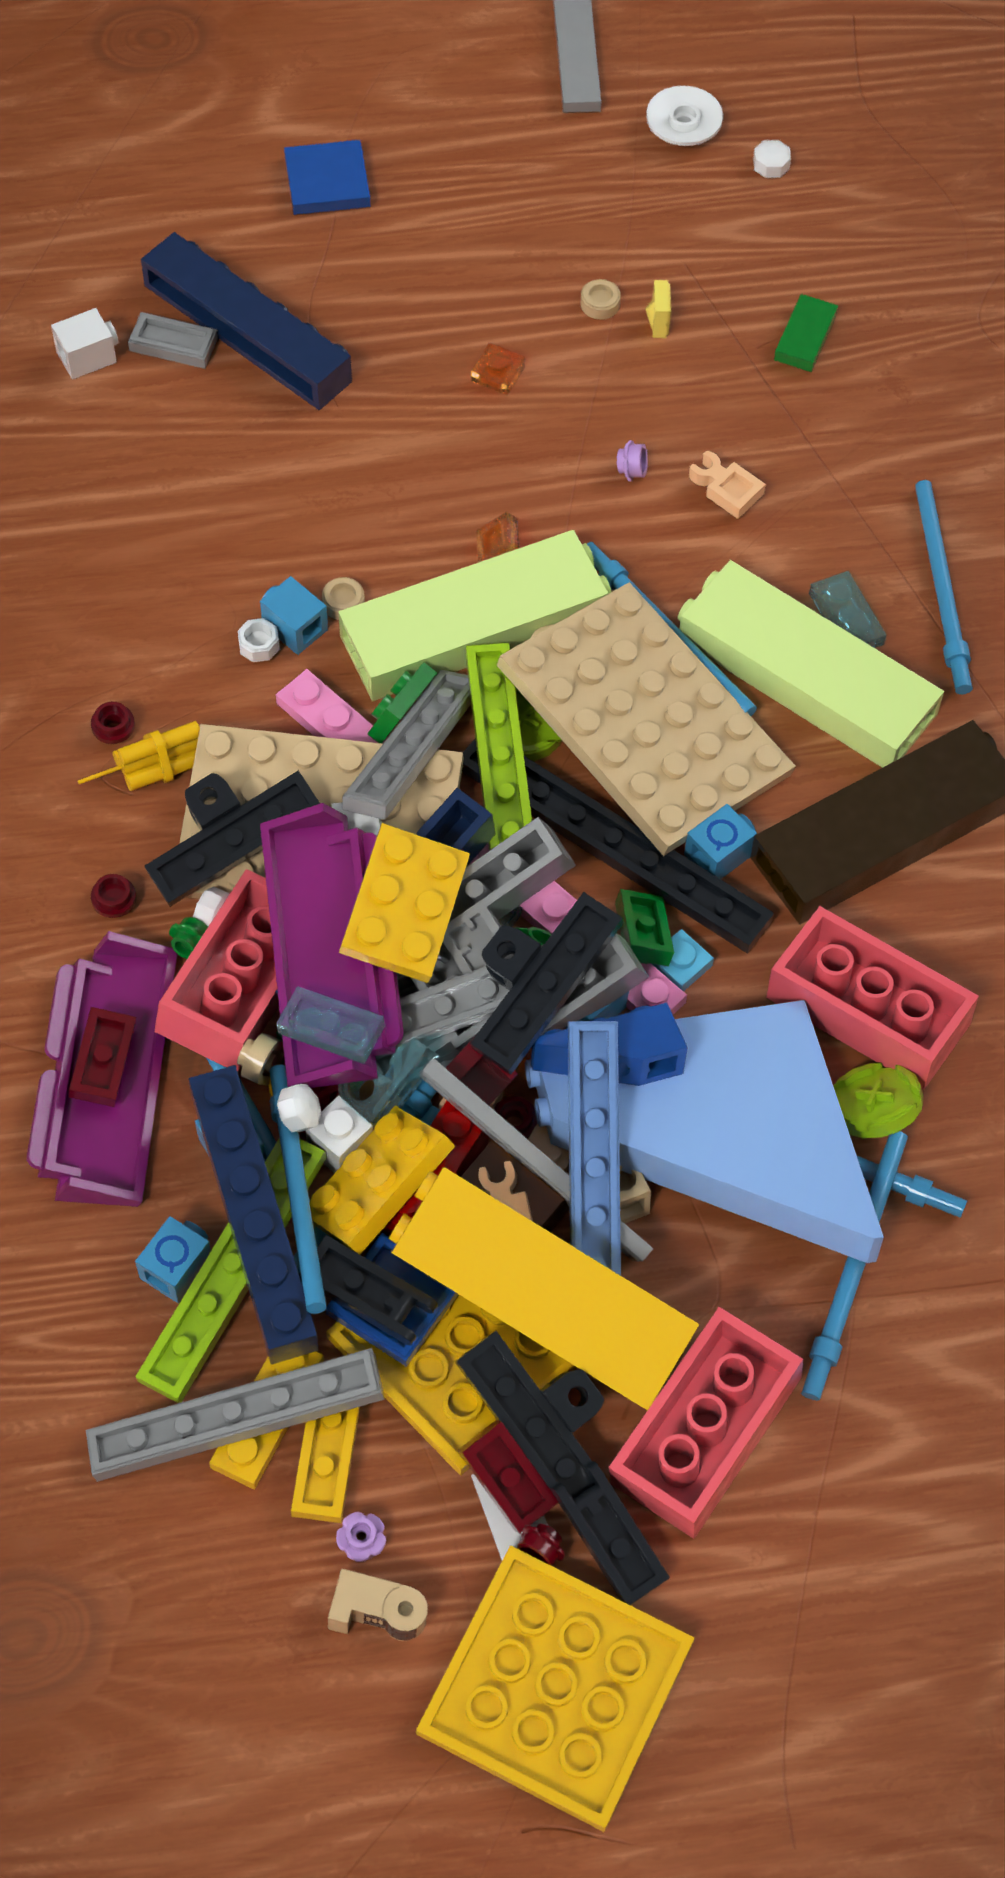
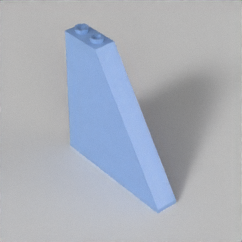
(743, 1128)

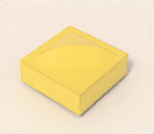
(660, 309)

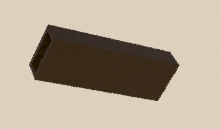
(883, 822)

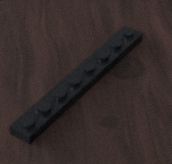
(634, 855)

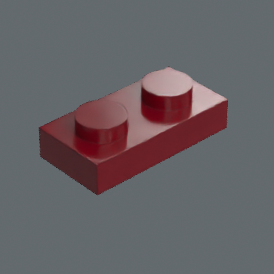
(102, 1057)
(508, 1476)

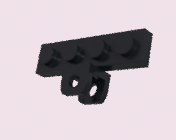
(226, 833)
(539, 978)
(534, 1416)

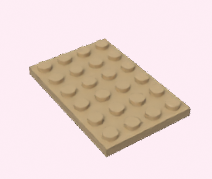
(645, 716)
(260, 759)

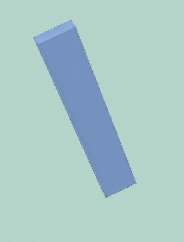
(594, 1141)

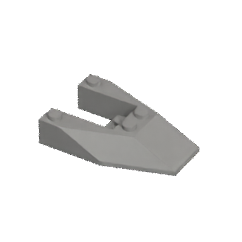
(487, 893)

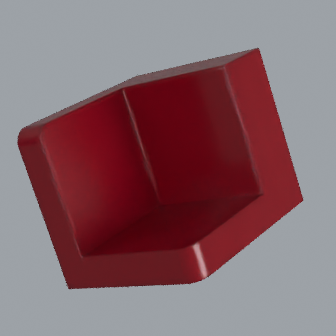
(480, 1074)

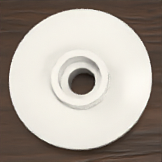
(684, 115)

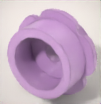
(632, 460)
(361, 1549)

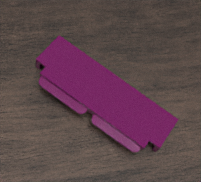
(311, 890)
(89, 1146)

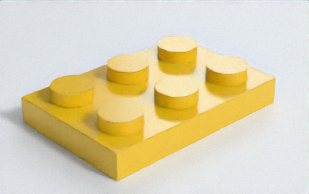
(404, 903)
(378, 1179)

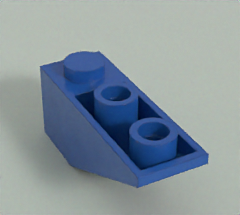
(647, 1047)

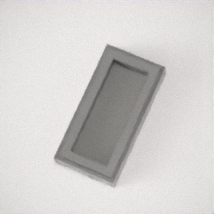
(173, 340)

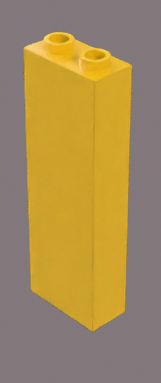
(543, 1287)

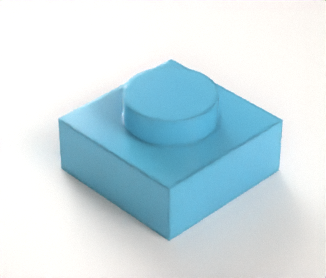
(688, 962)

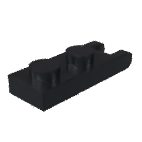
(369, 1290)
(612, 1537)

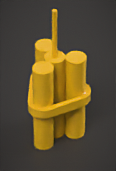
(155, 757)

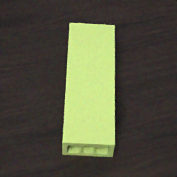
(475, 605)
(810, 664)

